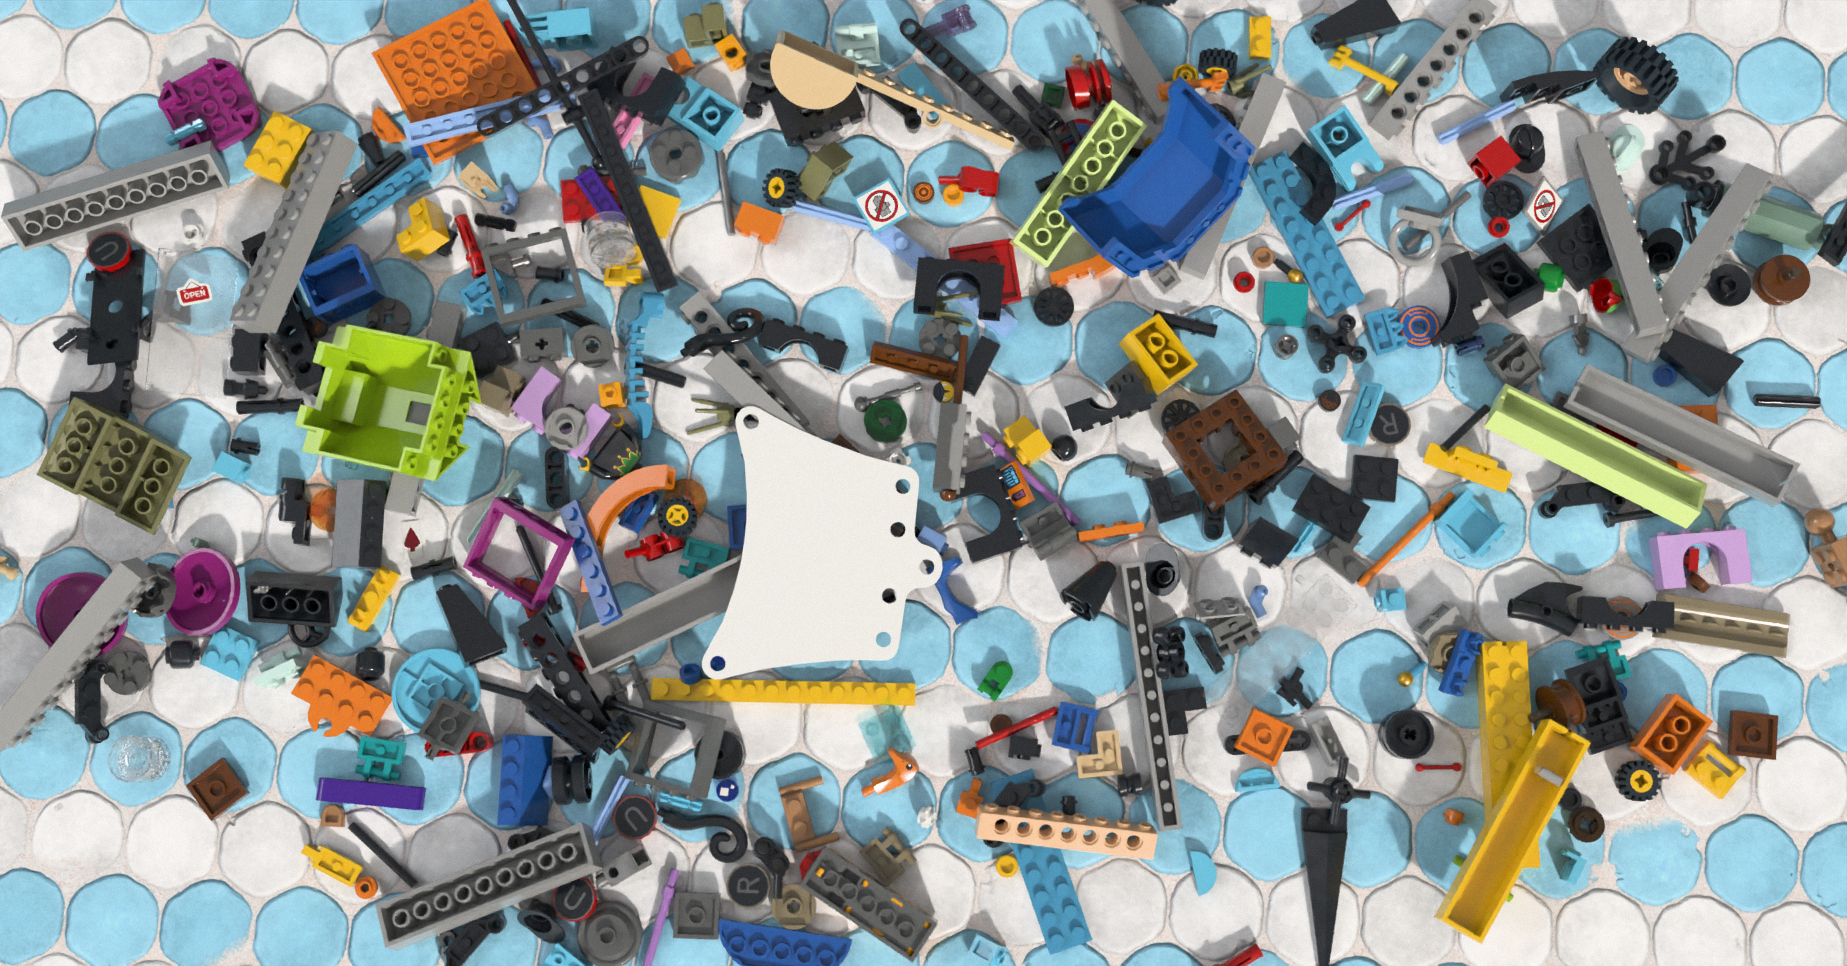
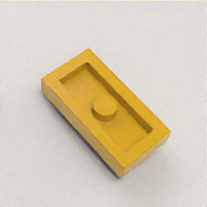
(1259, 38)

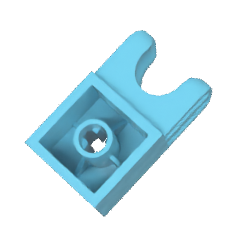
(563, 29)
(707, 115)
(1349, 149)

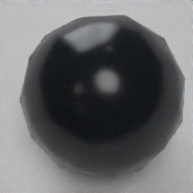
(1064, 447)

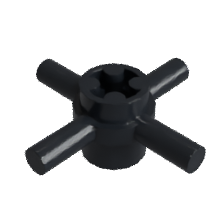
(1345, 790)

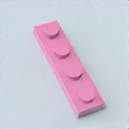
(626, 125)

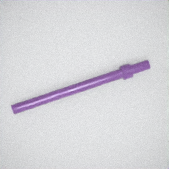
(1000, 449)
(668, 892)

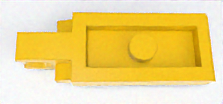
(333, 864)

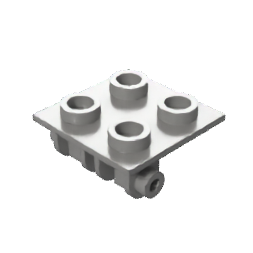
(1210, 609)

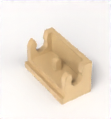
(475, 180)

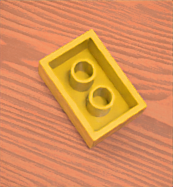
(278, 149)
(1158, 353)

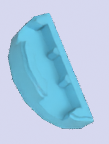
(1256, 779)
(1204, 871)

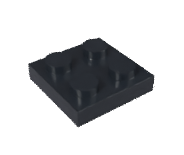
(1374, 478)

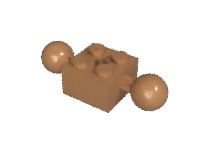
(1832, 553)

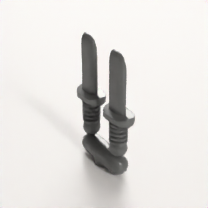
(639, 682)

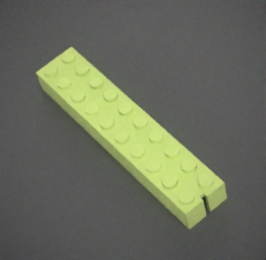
(1596, 456)

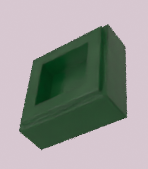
(1053, 95)

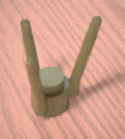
(1238, 82)
(941, 308)
(724, 413)

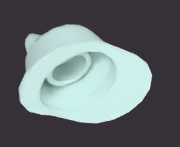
(1626, 146)

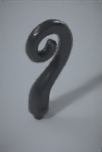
(743, 333)
(685, 823)

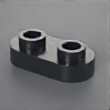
(1204, 645)

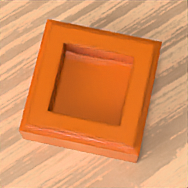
(680, 62)

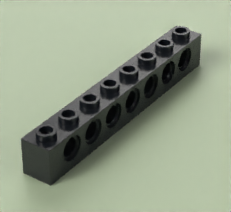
(303, 337)

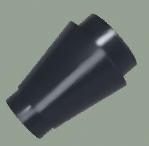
(371, 147)

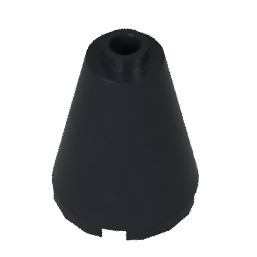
(1090, 590)

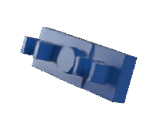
(1461, 662)

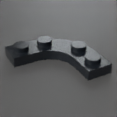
(1322, 183)

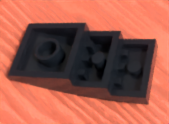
(1551, 85)
(1605, 712)

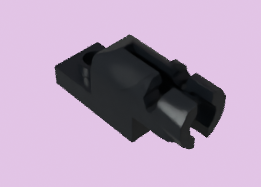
(296, 510)

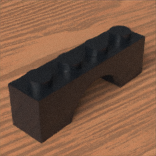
(778, 336)
(1133, 396)
(1597, 612)

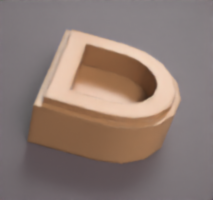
(333, 816)

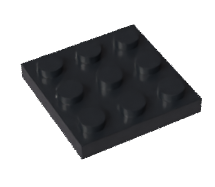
(1578, 248)

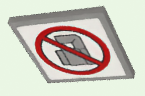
(1543, 206)

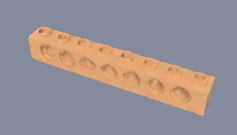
(1141, 847)

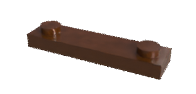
(913, 361)

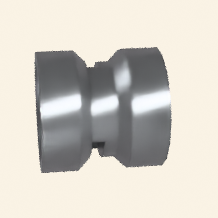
(1287, 343)

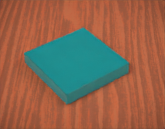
(1285, 304)

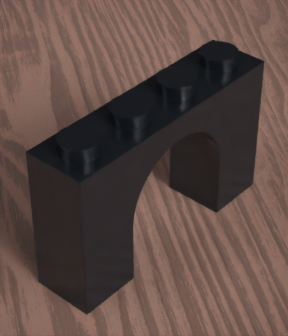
(652, 104)
(799, 128)
(935, 272)
(118, 394)
(1005, 537)

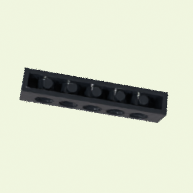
(565, 662)

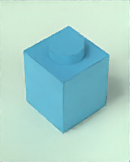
(232, 468)

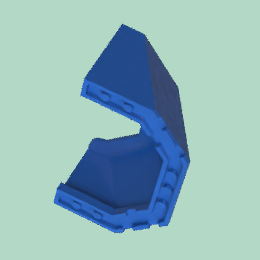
(1169, 190)

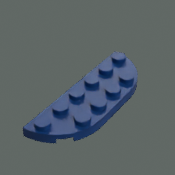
(776, 946)

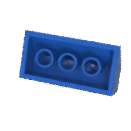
(521, 780)

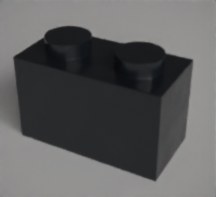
(248, 353)

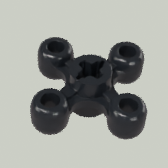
(1328, 341)
(1170, 652)

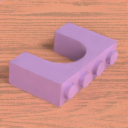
(533, 403)
(1727, 545)

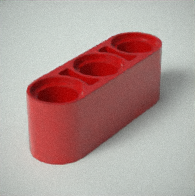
(469, 746)

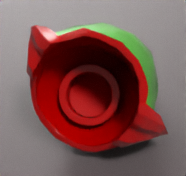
(1606, 295)

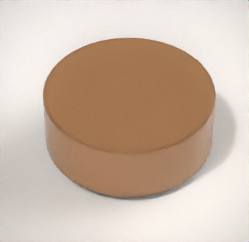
(1263, 257)

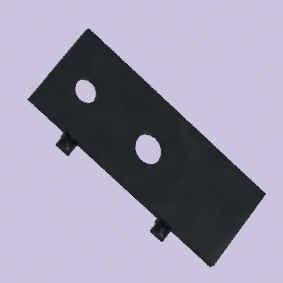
(125, 325)

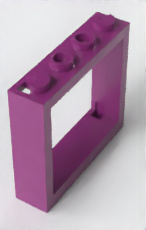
(494, 579)

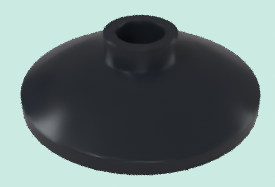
(1737, 282)

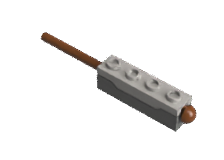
(953, 436)

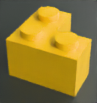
(426, 232)
(1027, 441)

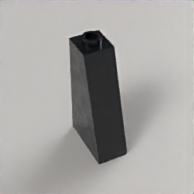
(1355, 23)
(1699, 362)
(469, 629)

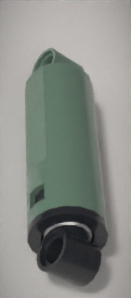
(1772, 220)

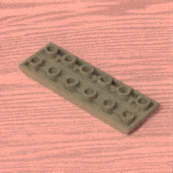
(1727, 626)

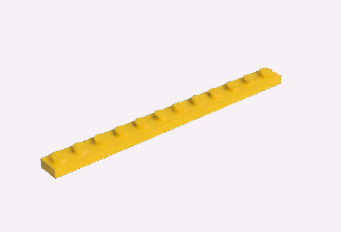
(784, 691)

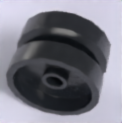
(1419, 737)
(733, 758)
(572, 779)

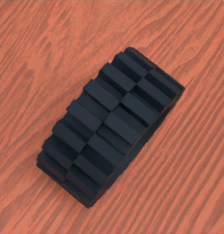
(1636, 75)

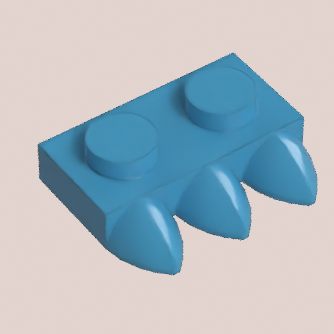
(480, 292)
(1383, 331)

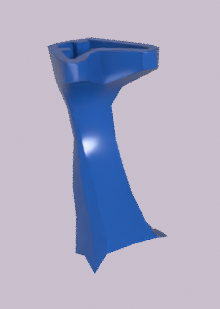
(958, 609)

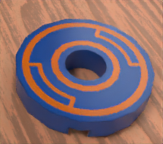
(1429, 321)

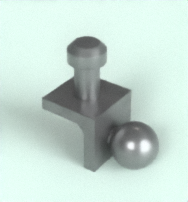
(505, 264)

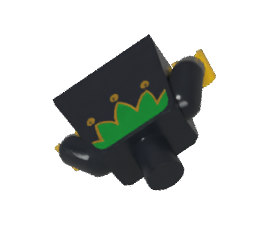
(618, 455)

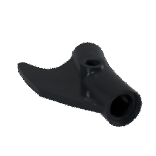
(1549, 598)

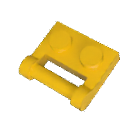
(1709, 775)

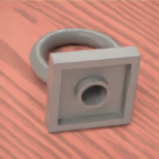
(1418, 219)

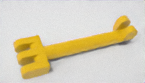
(1344, 59)

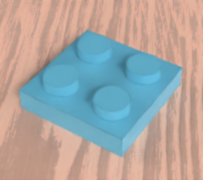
(230, 652)

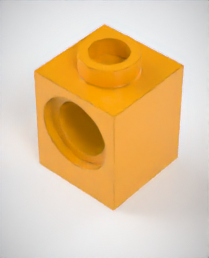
(729, 45)
(612, 395)

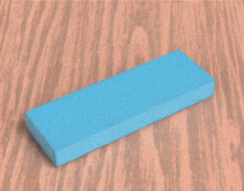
(915, 79)
(1363, 414)

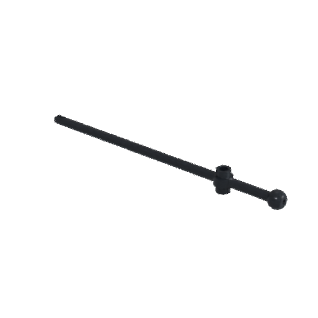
(573, 113)

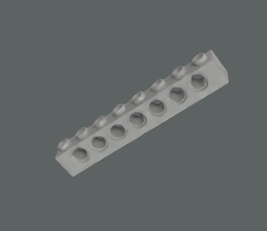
(1384, 121)
(699, 305)

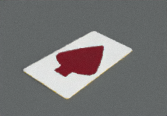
(411, 539)

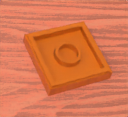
(1263, 736)

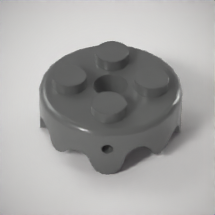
(676, 169)
(159, 603)

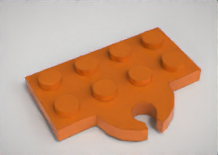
(340, 698)

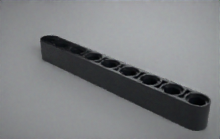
(569, 77)
(964, 79)

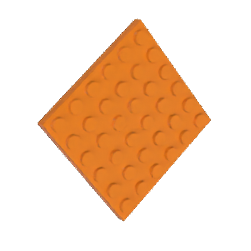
(454, 68)

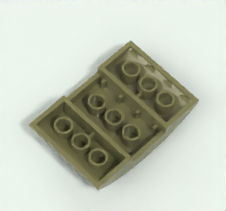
(115, 464)

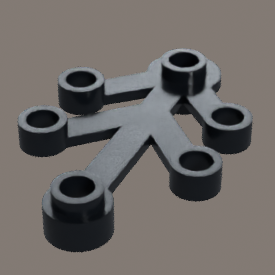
(1684, 162)

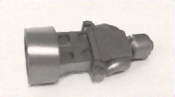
(1580, 336)

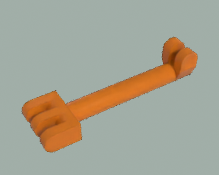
(1214, 84)

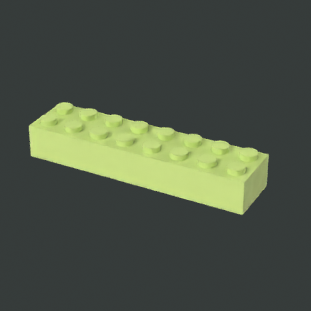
(1083, 173)

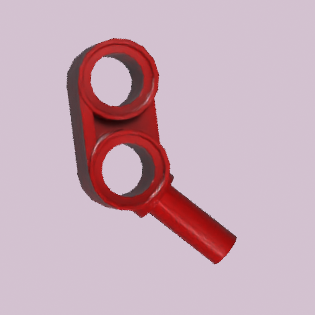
(972, 179)
(656, 546)

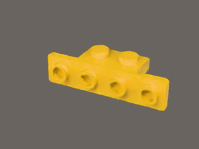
(1469, 466)

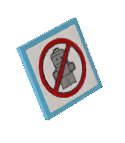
(881, 206)

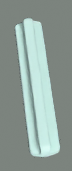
(1391, 72)

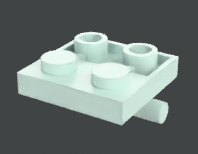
(859, 43)
(283, 669)

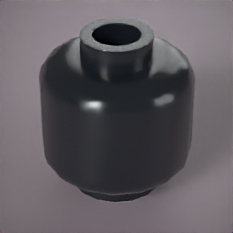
(182, 654)
(370, 664)

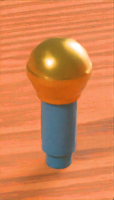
(1406, 678)

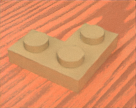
(1107, 760)

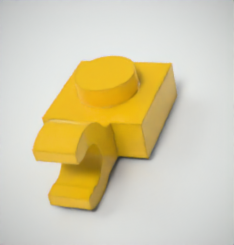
(621, 274)

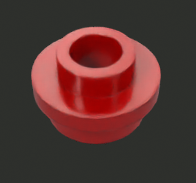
(1505, 226)
(1244, 276)

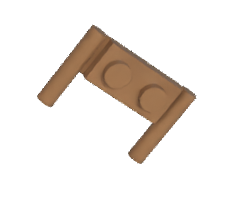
(799, 818)

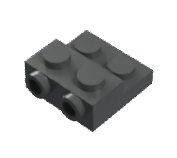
(1514, 361)

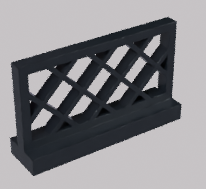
(564, 722)

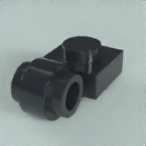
(756, 95)

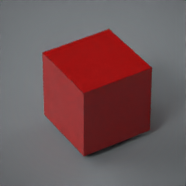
(1493, 161)

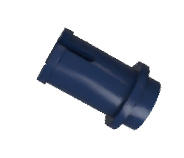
(1470, 345)

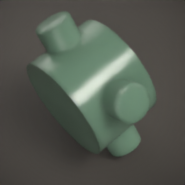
(199, 543)

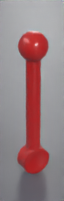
(1340, 226)
(1455, 766)

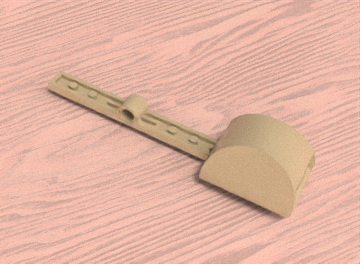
(822, 79)

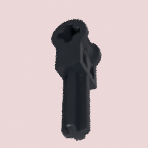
(1040, 114)

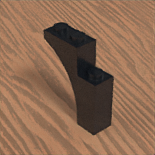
(1465, 295)

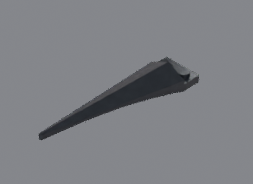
(1324, 858)

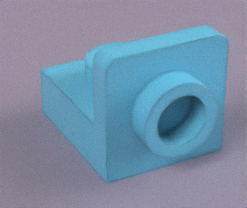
(1390, 600)
(1573, 868)
(987, 951)

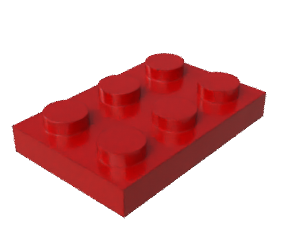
(576, 204)

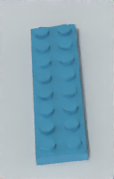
(1308, 244)
(1048, 881)

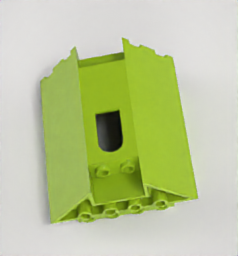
(369, 396)

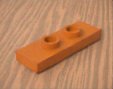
(1119, 529)

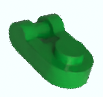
(1001, 673)

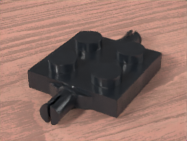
(490, 348)

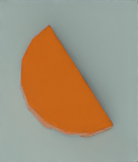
(385, 128)

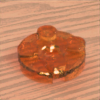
(690, 489)
(320, 510)

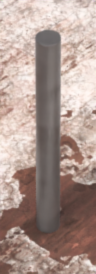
(725, 194)
(1448, 211)

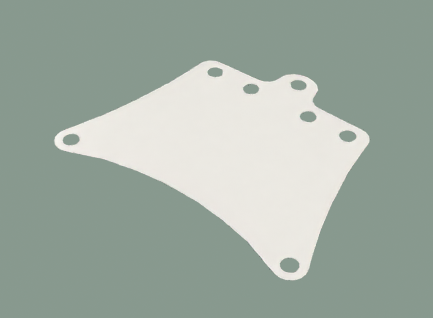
(818, 553)

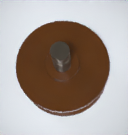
(1781, 280)
(1559, 703)

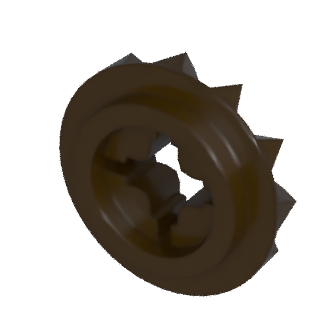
(1595, 829)

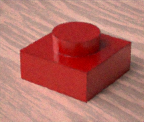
(1691, 560)

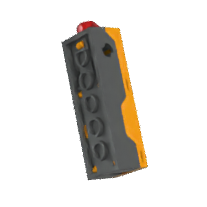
(866, 901)

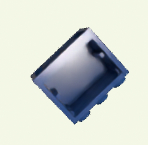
(341, 284)

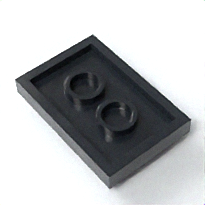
(1331, 508)

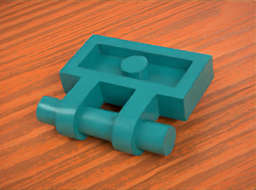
(703, 553)
(1618, 663)
(382, 751)

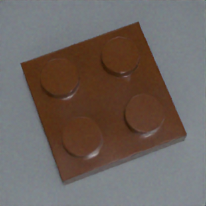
(1752, 735)
(217, 789)

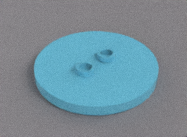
(426, 678)

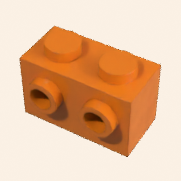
(759, 223)

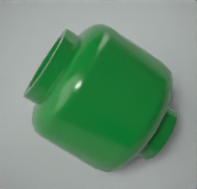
(1551, 275)

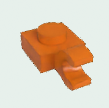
(970, 800)

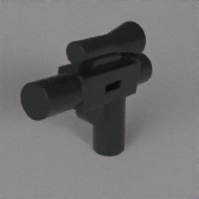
(1292, 689)

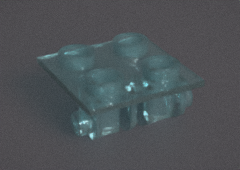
(885, 732)

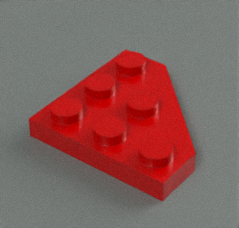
(993, 252)

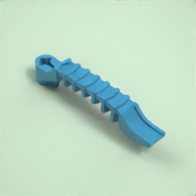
(650, 306)

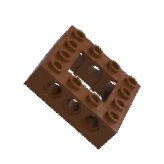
(1214, 488)

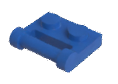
(1067, 727)

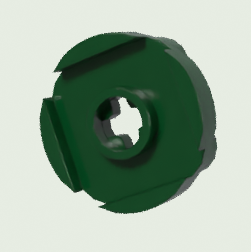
(891, 432)

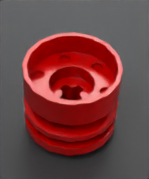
(1092, 83)

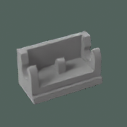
(1442, 618)
(1327, 741)

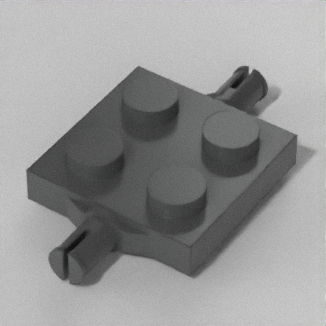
(448, 725)

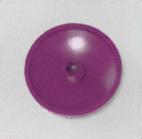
(204, 591)
(62, 603)

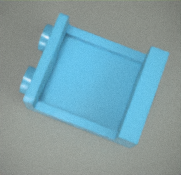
(1470, 524)

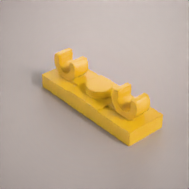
(373, 598)

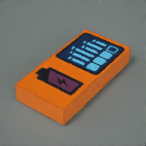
(1016, 485)

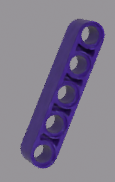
(370, 793)

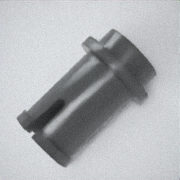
(1138, 471)

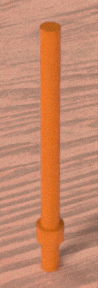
(1435, 510)

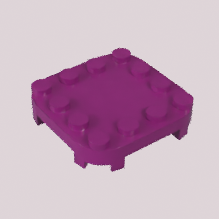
(217, 97)

